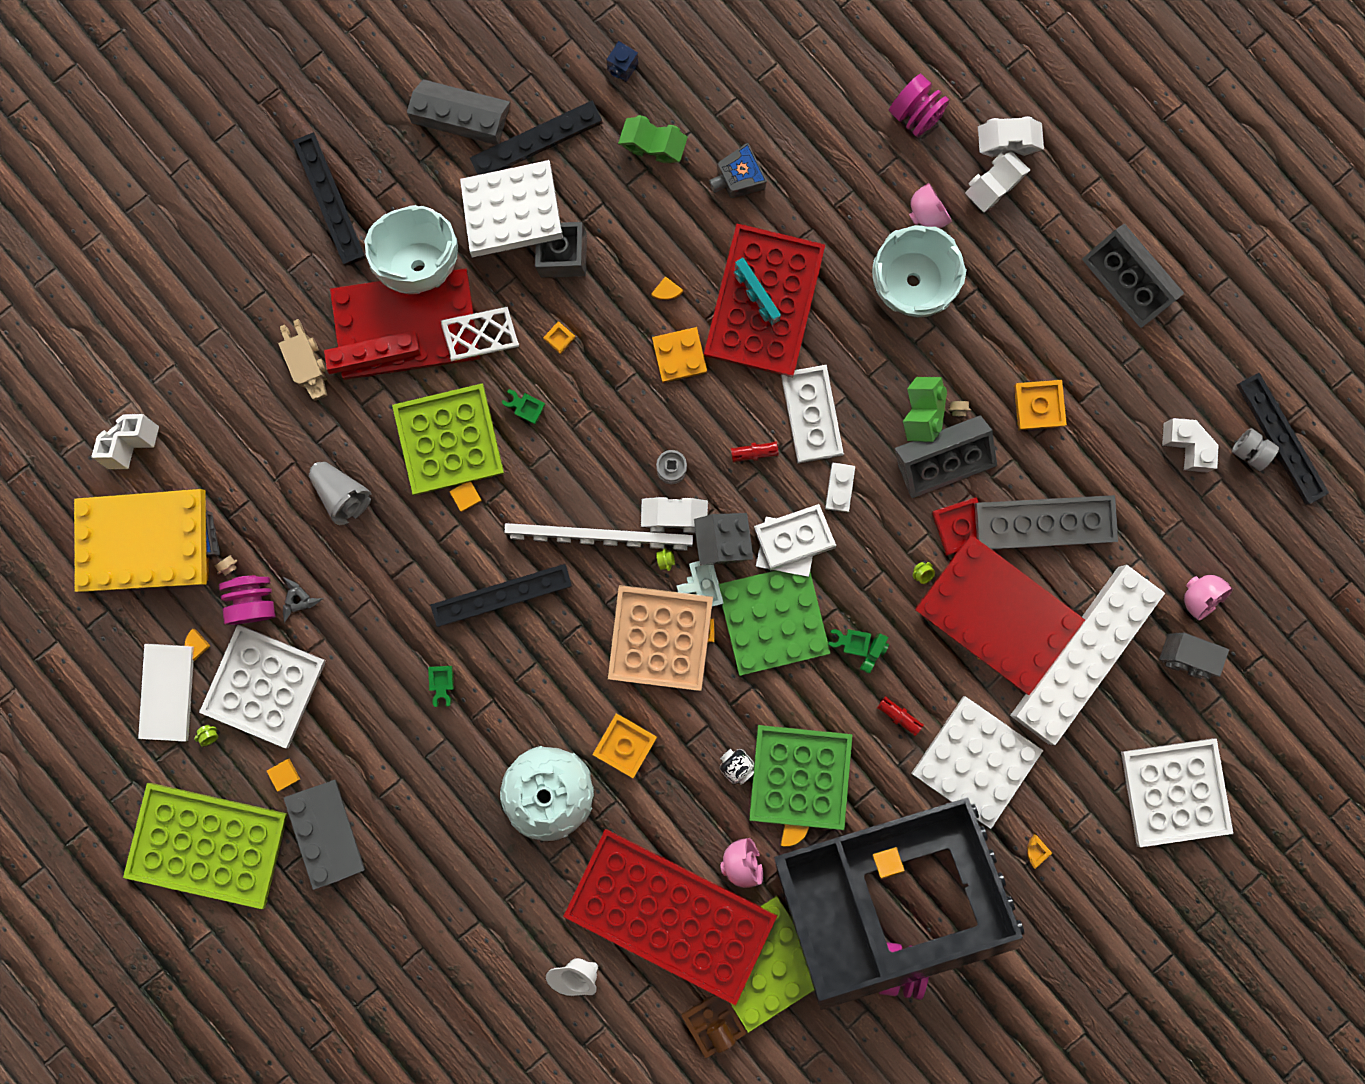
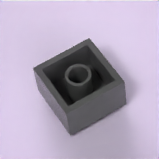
(563, 256)
(723, 538)
(1193, 655)

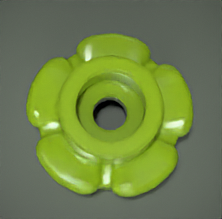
(665, 559)
(923, 572)
(206, 735)

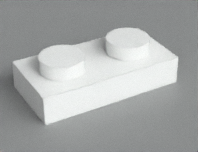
(840, 487)

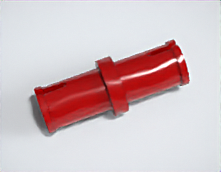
(754, 451)
(900, 716)

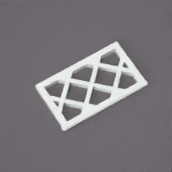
(487, 315)

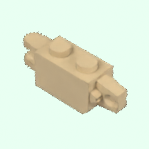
(303, 361)

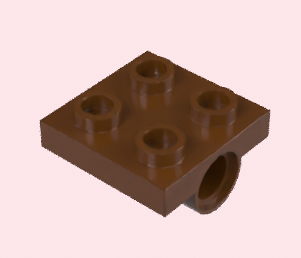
(714, 1025)

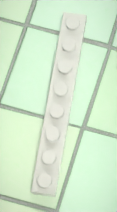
(587, 536)

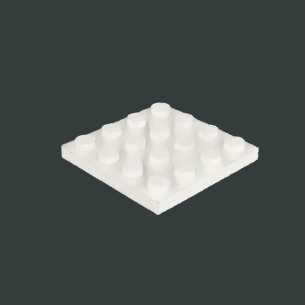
(511, 208)
(262, 686)
(977, 760)
(1177, 792)

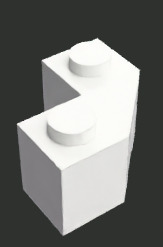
(1007, 135)
(1000, 179)
(116, 446)
(1199, 446)
(672, 513)

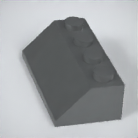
(458, 111)
(1132, 275)
(949, 458)
(324, 834)

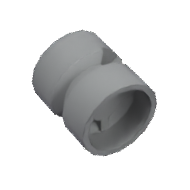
(1253, 448)
(671, 467)

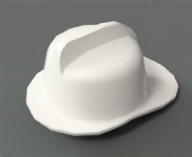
(574, 979)

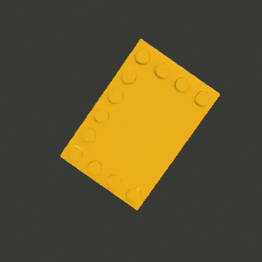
(140, 541)

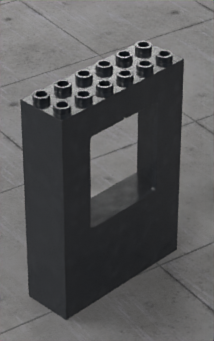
(839, 922)

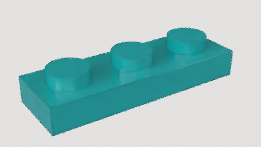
(756, 292)

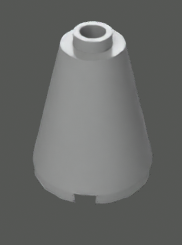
(339, 492)

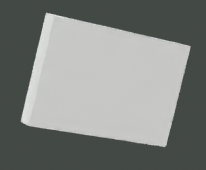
(794, 537)

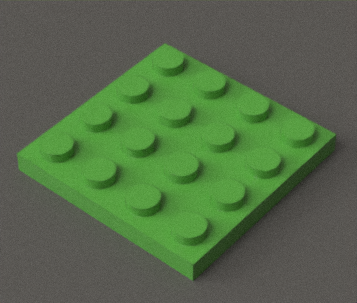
(773, 620)
(800, 777)

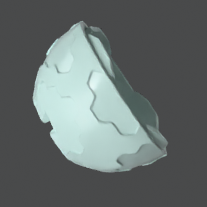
(408, 240)
(927, 255)
(565, 779)

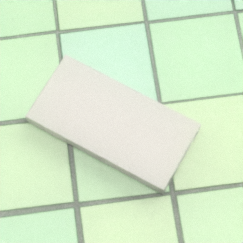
(812, 414)
(166, 692)

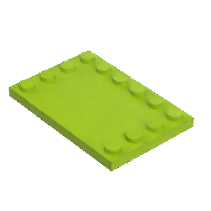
(205, 845)

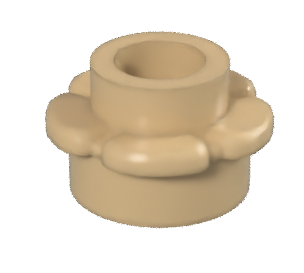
(959, 408)
(226, 565)

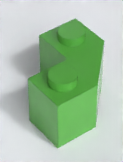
(643, 137)
(927, 412)

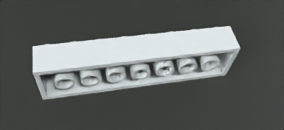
(1089, 655)

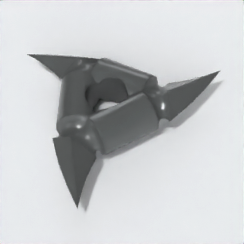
(306, 601)

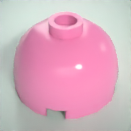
(928, 208)
(1205, 594)
(741, 864)

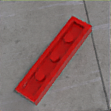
(372, 352)

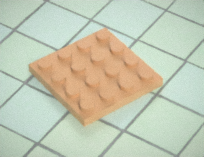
(660, 637)

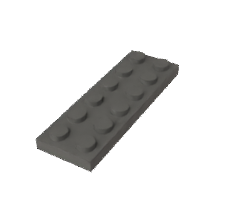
(1047, 522)

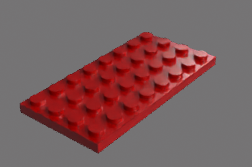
(670, 916)

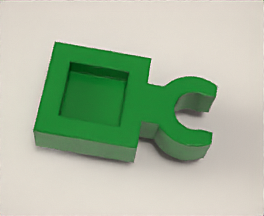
(527, 407)
(854, 642)
(877, 648)
(441, 679)

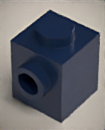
(622, 61)

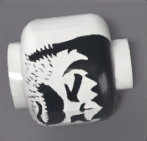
(737, 766)

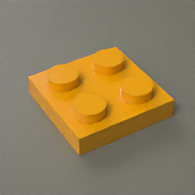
(679, 355)
(1040, 405)
(624, 745)

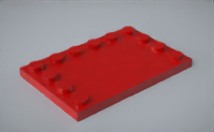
(789, 275)
(378, 311)
(999, 614)

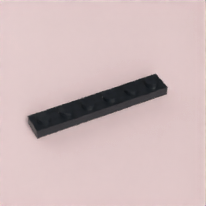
(537, 139)
(329, 199)
(1281, 434)
(501, 595)

